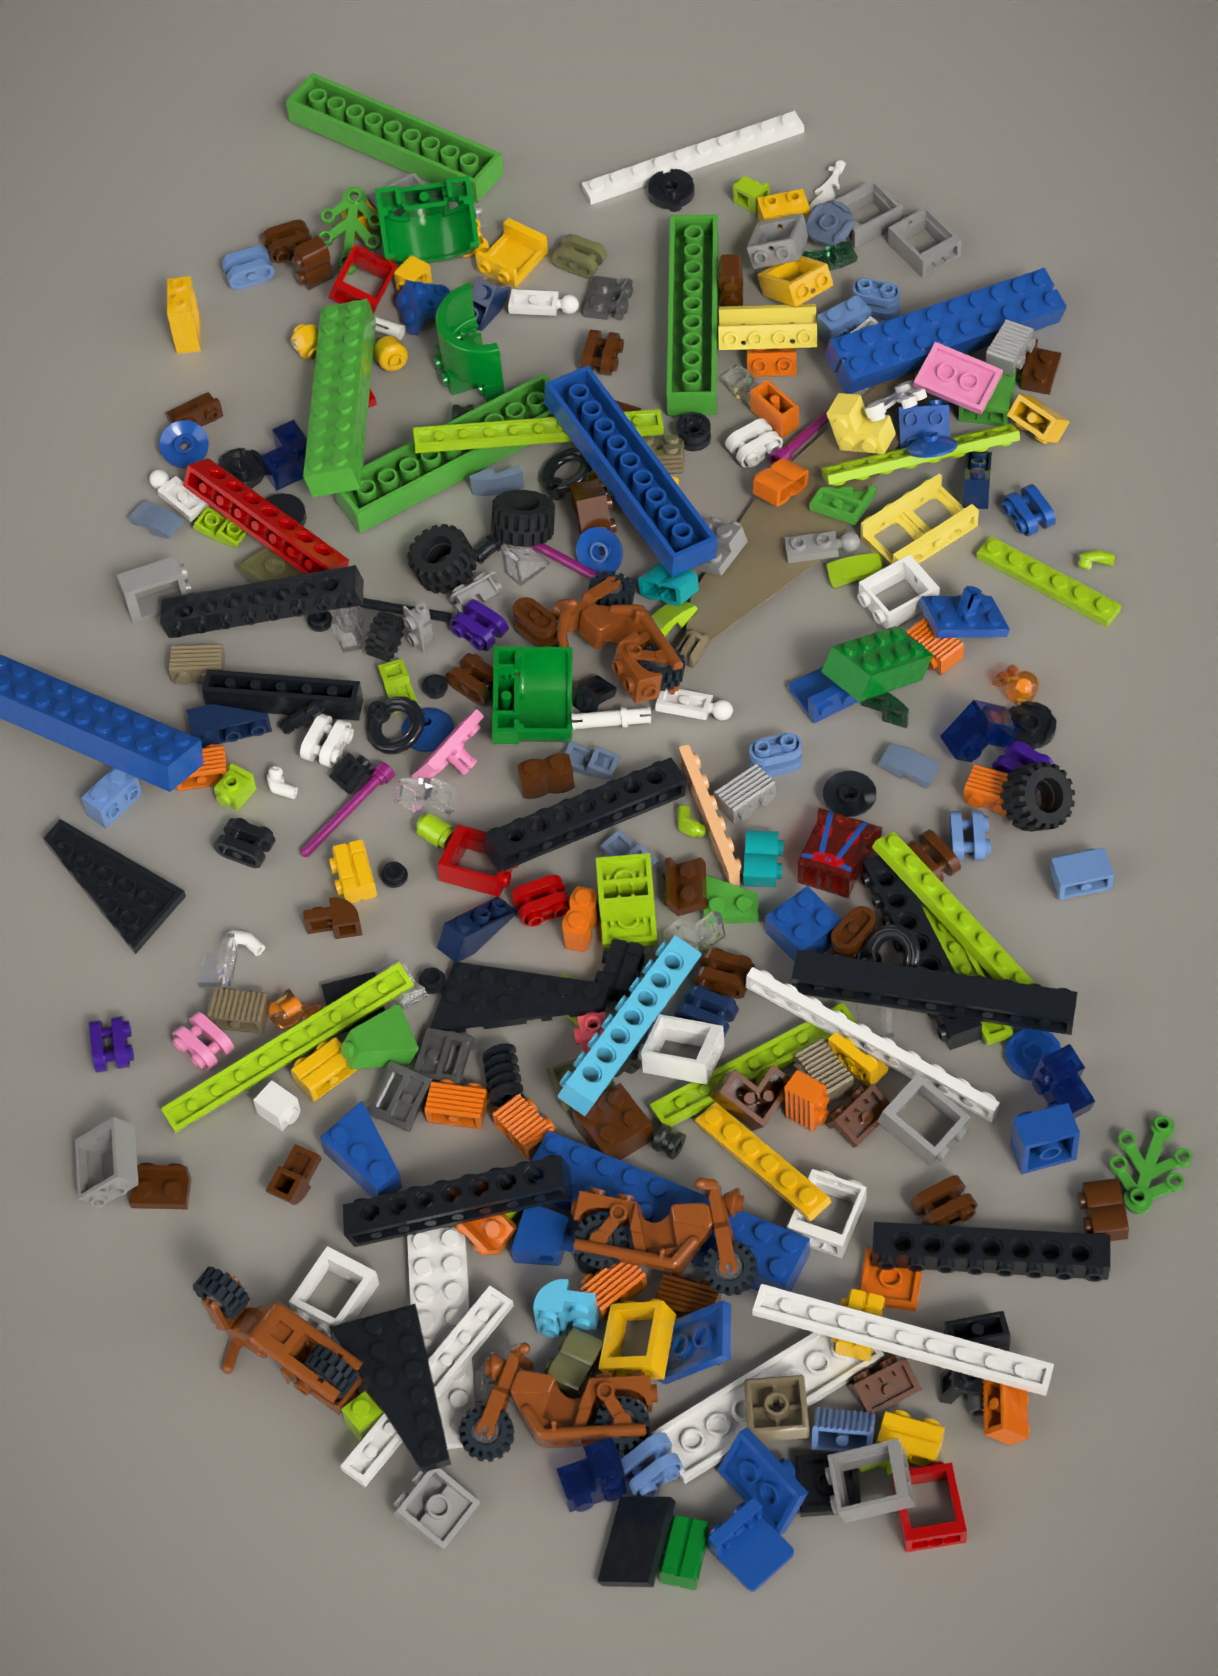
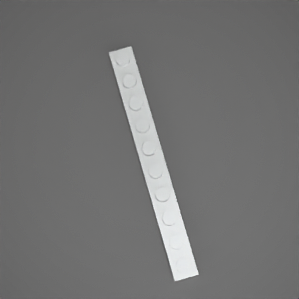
(694, 156)
(879, 1048)
(903, 1339)

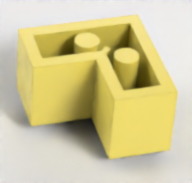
(854, 430)

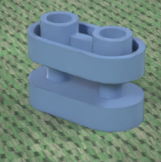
(248, 267)
(879, 296)
(777, 754)
(978, 825)
(651, 1465)

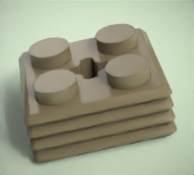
(668, 451)
(790, 1395)

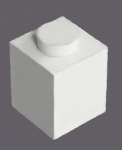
(277, 1105)

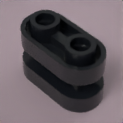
(244, 842)

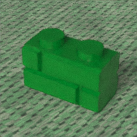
(684, 1552)

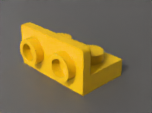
(858, 1063)

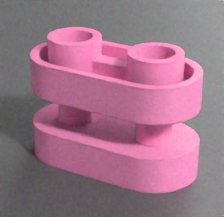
(202, 1055)

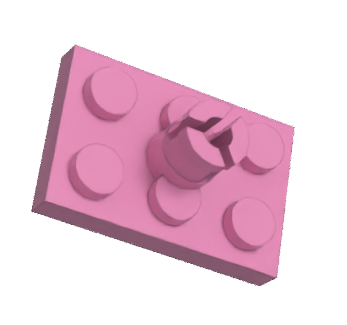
(958, 378)
(452, 750)

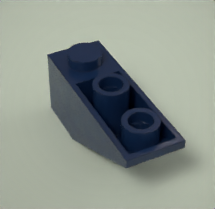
(977, 479)
(225, 724)
(471, 930)

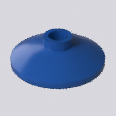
(183, 433)
(932, 446)
(589, 550)
(433, 734)

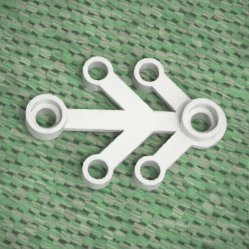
(905, 394)

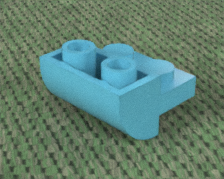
(560, 1307)

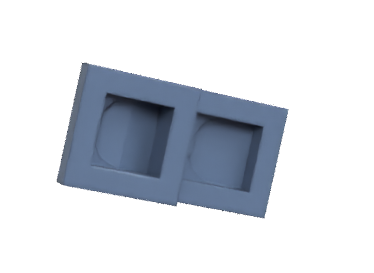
(489, 483)
(157, 518)
(907, 762)
(593, 763)
(620, 844)

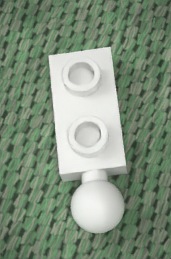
(541, 302)
(177, 495)
(693, 705)

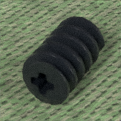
(502, 1073)

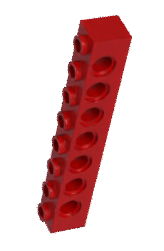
(261, 518)

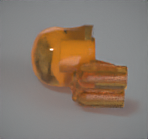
(1019, 685)
(289, 1010)

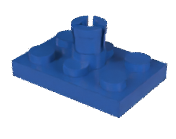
(964, 615)
(699, 1341)
(759, 1474)

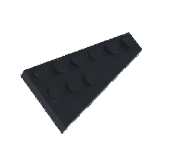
(123, 891)
(507, 997)
(400, 1379)

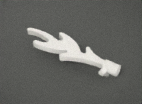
(826, 192)

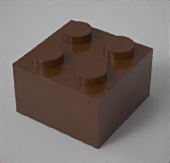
(615, 1124)

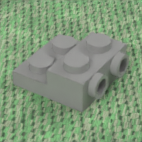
(730, 542)
(435, 1507)

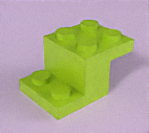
(626, 899)

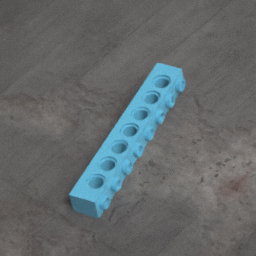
(582, 1093)

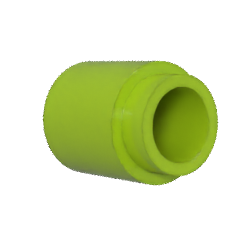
(434, 830)

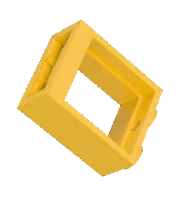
(793, 280)
(183, 314)
(659, 1342)

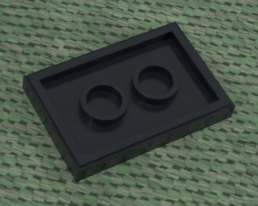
(636, 1541)

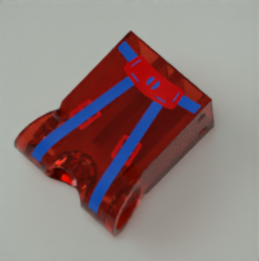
(836, 852)

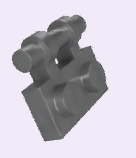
(601, 295)

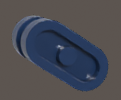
(707, 1007)

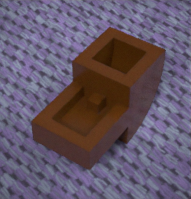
(340, 917)
(292, 1180)

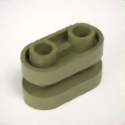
(579, 256)

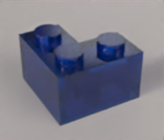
(287, 461)
(977, 727)
(1061, 1082)
(594, 1478)

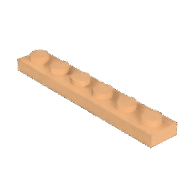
(714, 824)

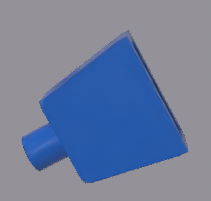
(542, 1237)

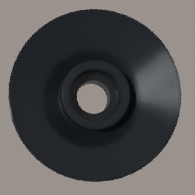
(852, 785)

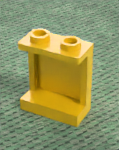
(513, 253)

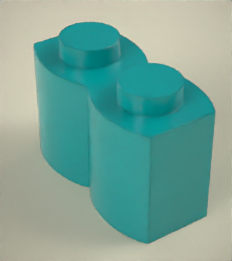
(675, 590)
(761, 858)

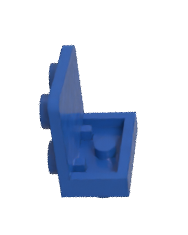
(418, 302)
(922, 419)
(820, 695)
(749, 1546)

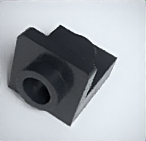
(592, 693)
(351, 772)
(956, 1383)

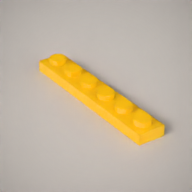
(763, 1161)

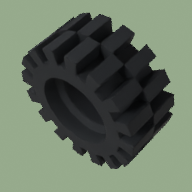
(384, 636)

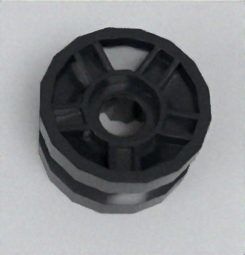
(694, 430)

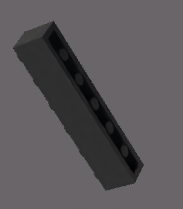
(282, 693)

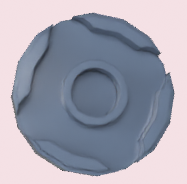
(829, 223)

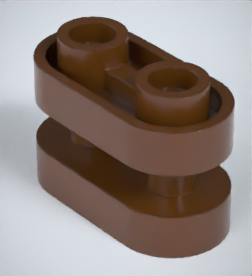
(283, 238)
(609, 359)
(535, 623)
(472, 679)
(935, 854)
(853, 932)
(723, 972)
(944, 1203)

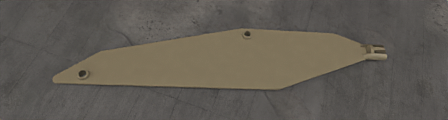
(762, 563)

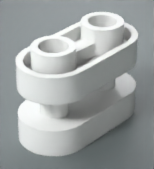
(753, 443)
(326, 740)

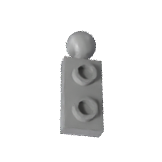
(819, 546)

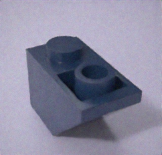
(488, 300)

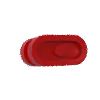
(541, 900)

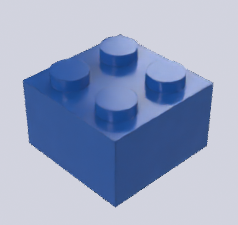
(802, 924)
(1044, 1138)

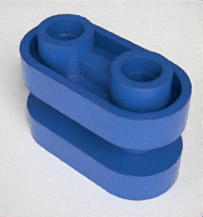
(1028, 510)

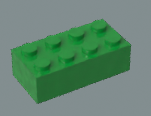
(877, 663)

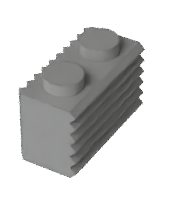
(1010, 347)
(745, 793)

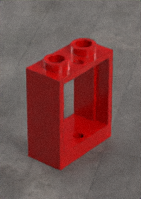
(362, 258)
(451, 873)
(938, 1534)

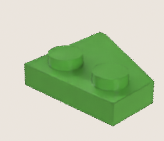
(842, 502)
(733, 902)

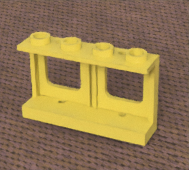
(767, 326)
(926, 540)

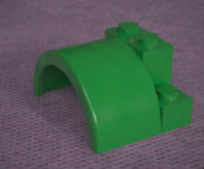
(427, 224)
(460, 350)
(538, 702)

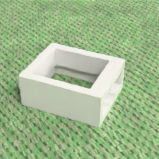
(903, 569)
(684, 1031)
(823, 1239)
(347, 1269)

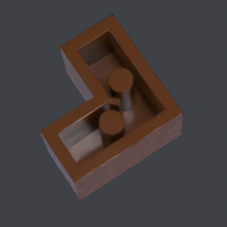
(592, 505)
(751, 1101)

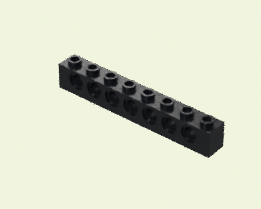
(262, 601)
(584, 814)
(877, 872)
(471, 1206)
(1003, 1242)

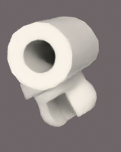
(277, 784)
(249, 941)

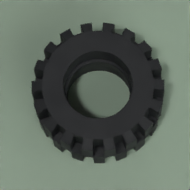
(523, 518)
(434, 545)
(1054, 791)

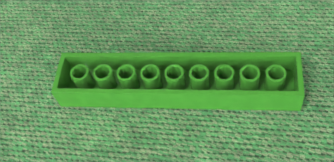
(392, 135)
(693, 315)
(340, 398)
(409, 477)

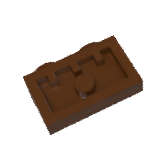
(1039, 370)
(200, 410)
(685, 886)
(860, 1115)
(161, 1187)
(885, 1385)

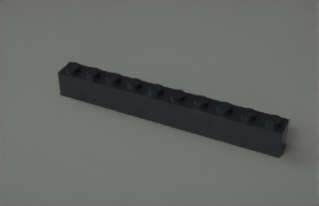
(934, 992)

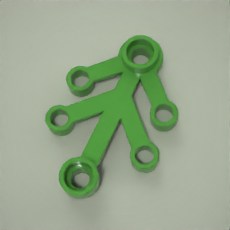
(351, 224)
(1148, 1168)

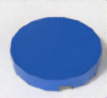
(1027, 1049)

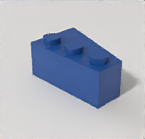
(361, 1152)

